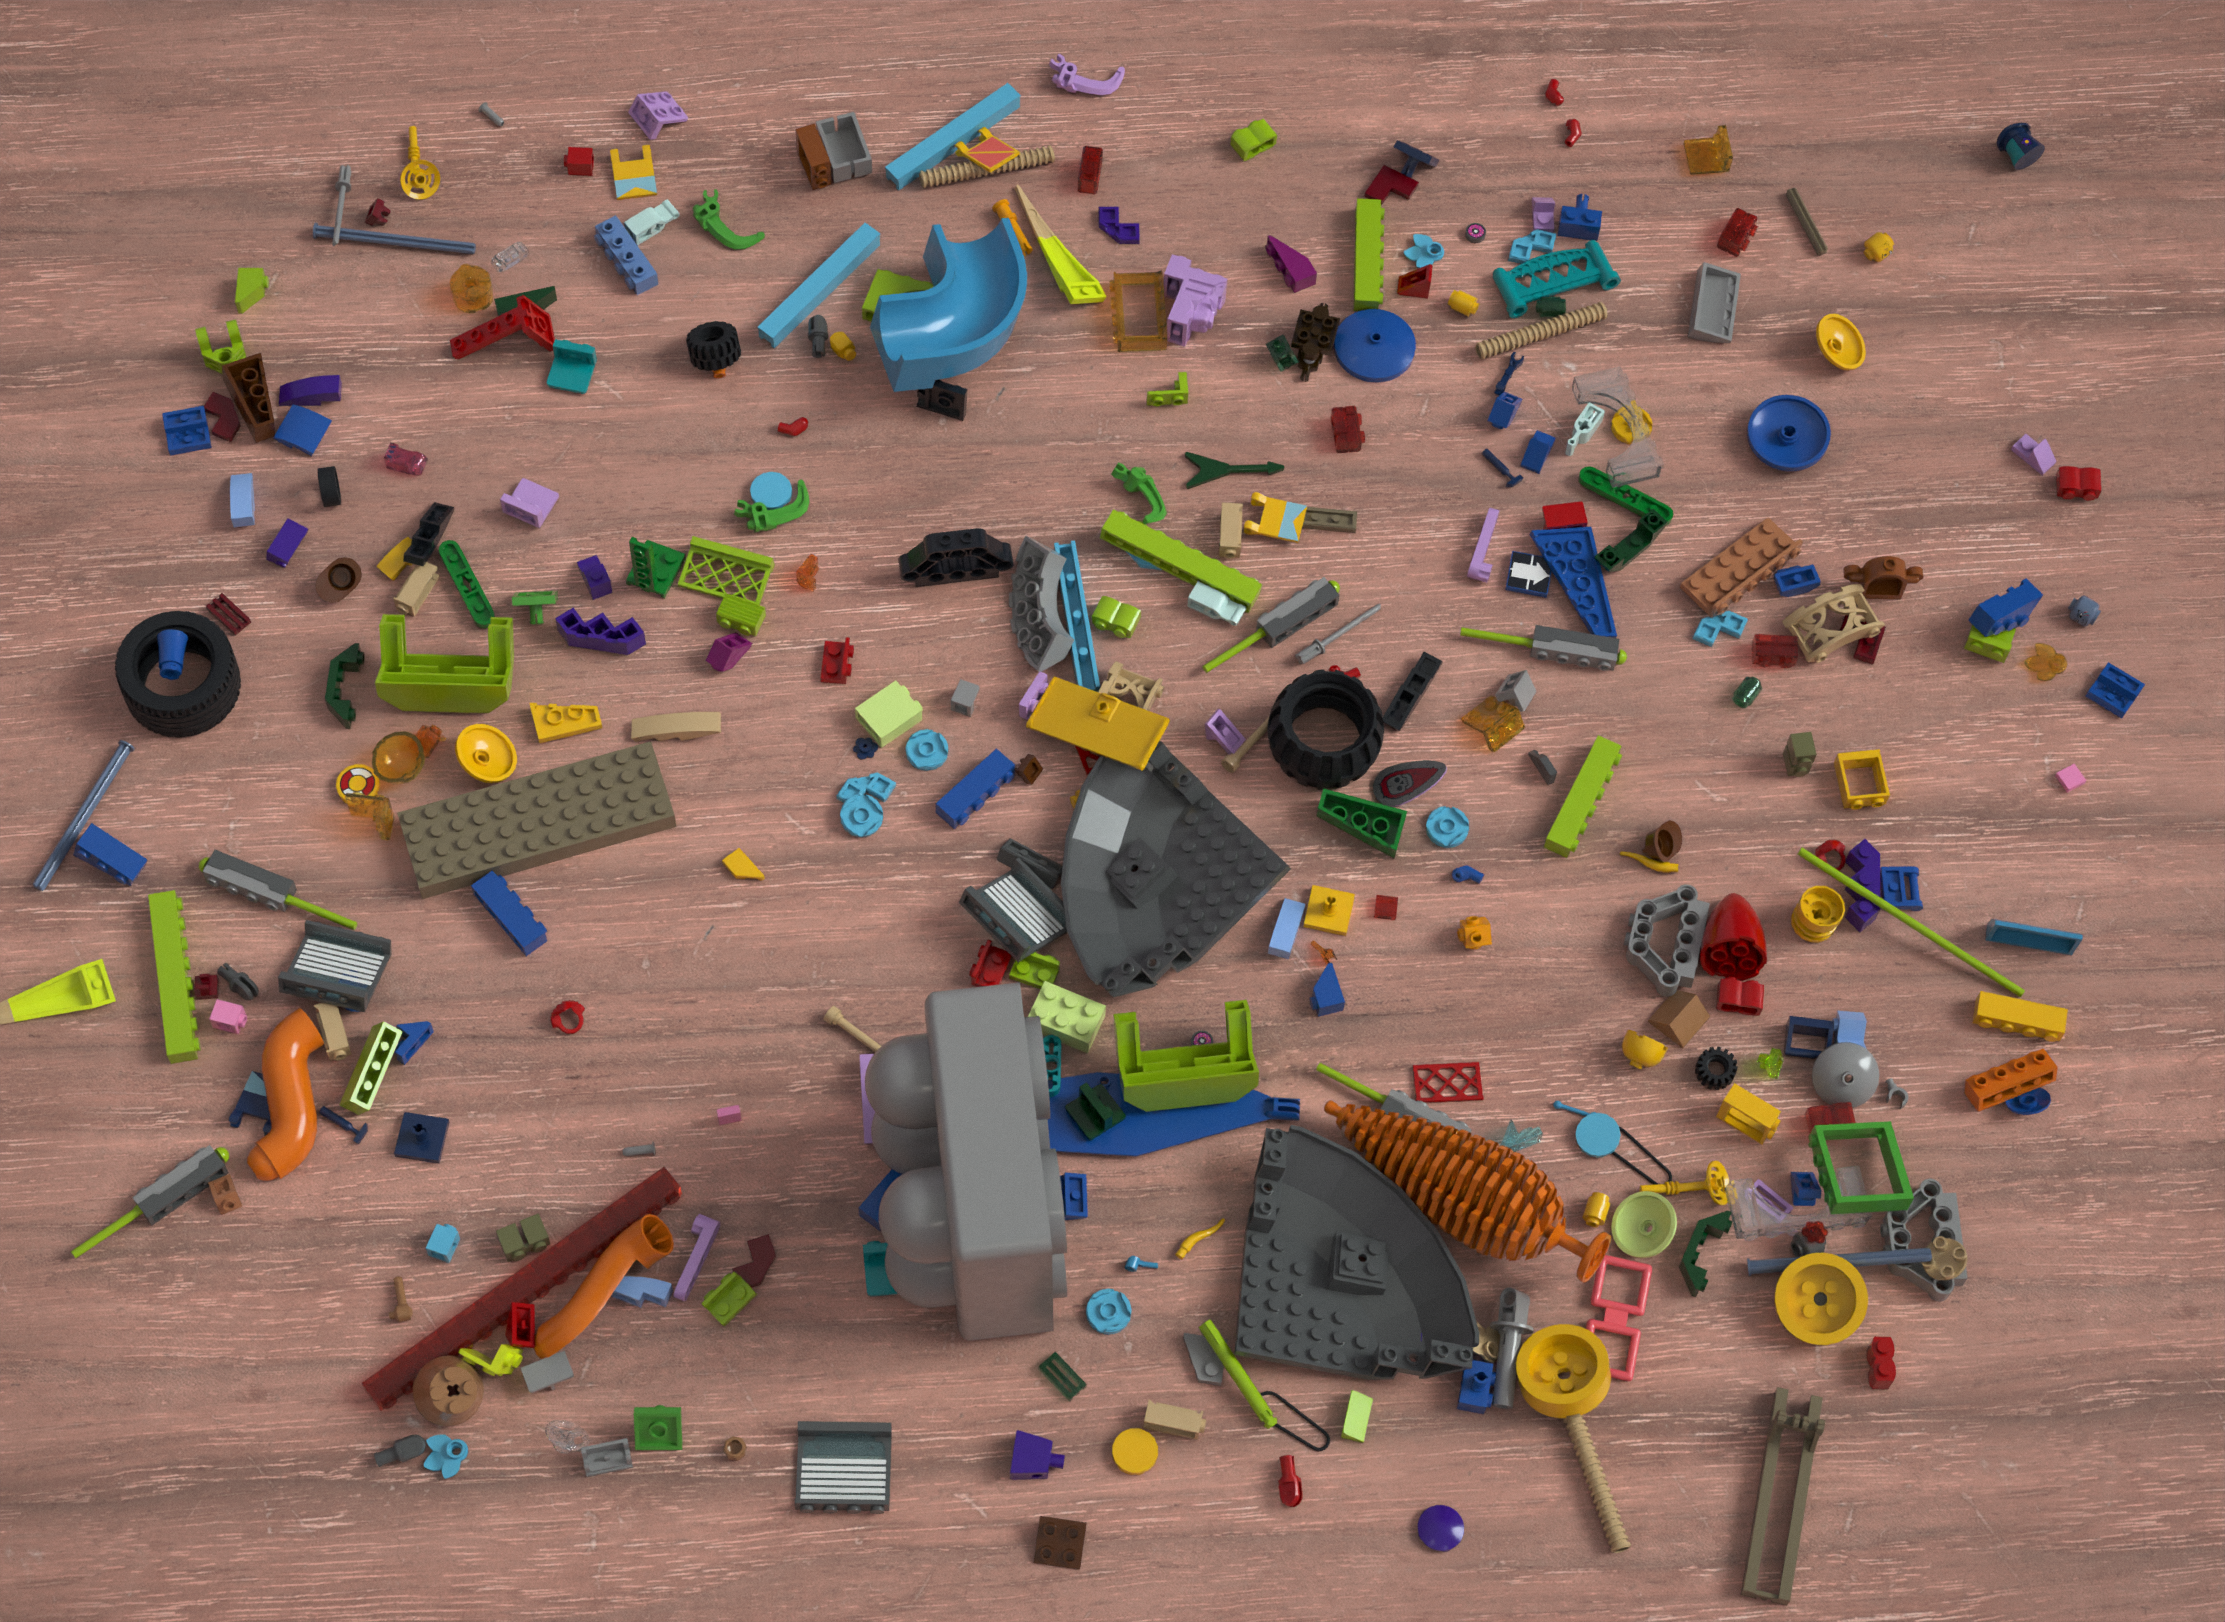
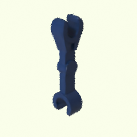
(1513, 365)

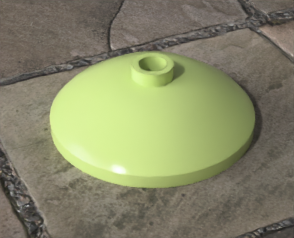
(1634, 1218)

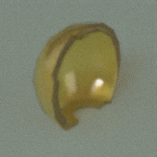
(398, 758)

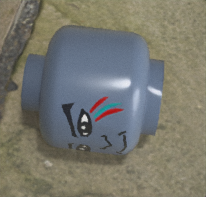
(2084, 611)

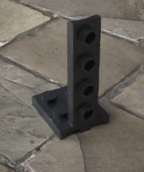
(944, 399)

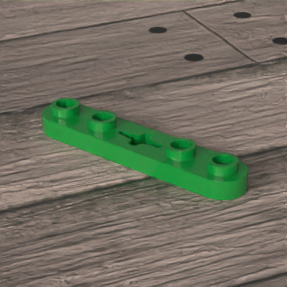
(1599, 483)
(459, 567)

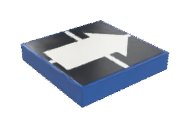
(1528, 574)

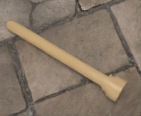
(1232, 761)
(835, 1017)

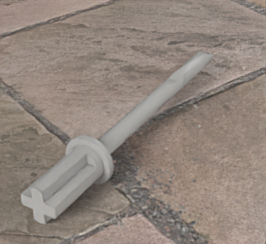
(343, 186)
(1318, 647)

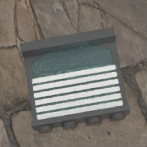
(1017, 911)
(336, 966)
(843, 1467)

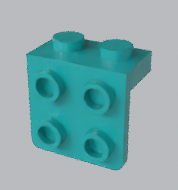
(572, 366)
(875, 1273)

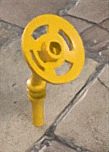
(419, 174)
(1710, 1184)

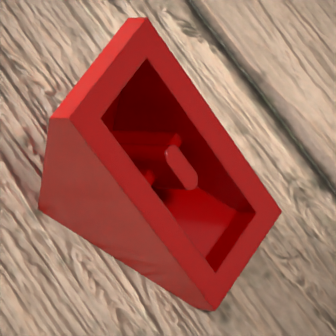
(1416, 282)
(521, 1325)

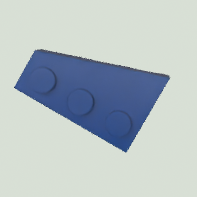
(2007, 611)
(109, 855)

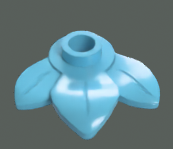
(1422, 251)
(442, 1455)

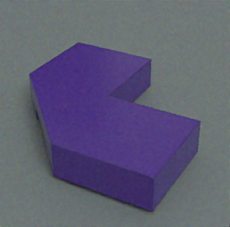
(1121, 232)

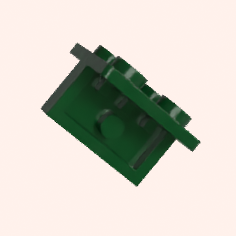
(1094, 1111)

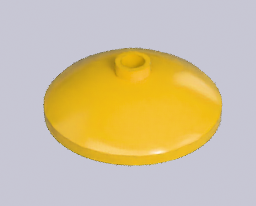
(1840, 342)
(491, 747)

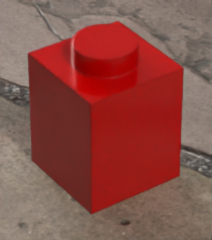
(579, 161)

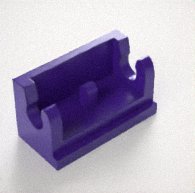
(286, 543)

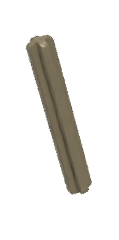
(1806, 221)

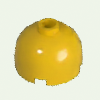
(1642, 1050)

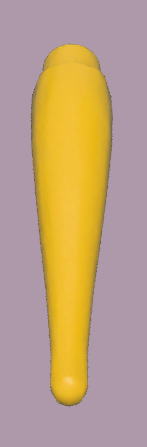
(1659, 866)
(1191, 1240)

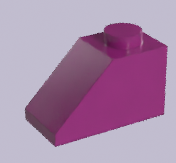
(727, 651)

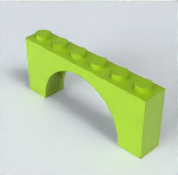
(888, 283)

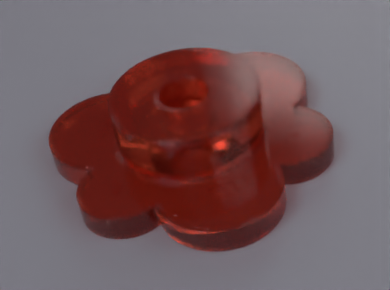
(1815, 1232)

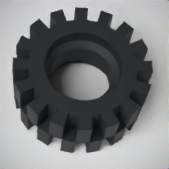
(1717, 1056)

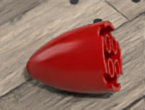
(1733, 932)

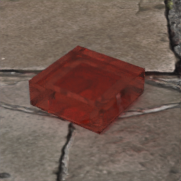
(1386, 907)

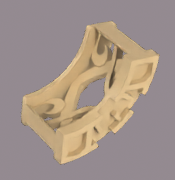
(1850, 597)
(1138, 685)

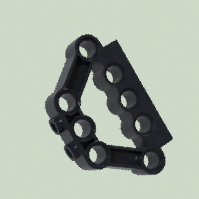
(955, 558)

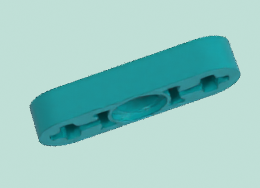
(1055, 1057)

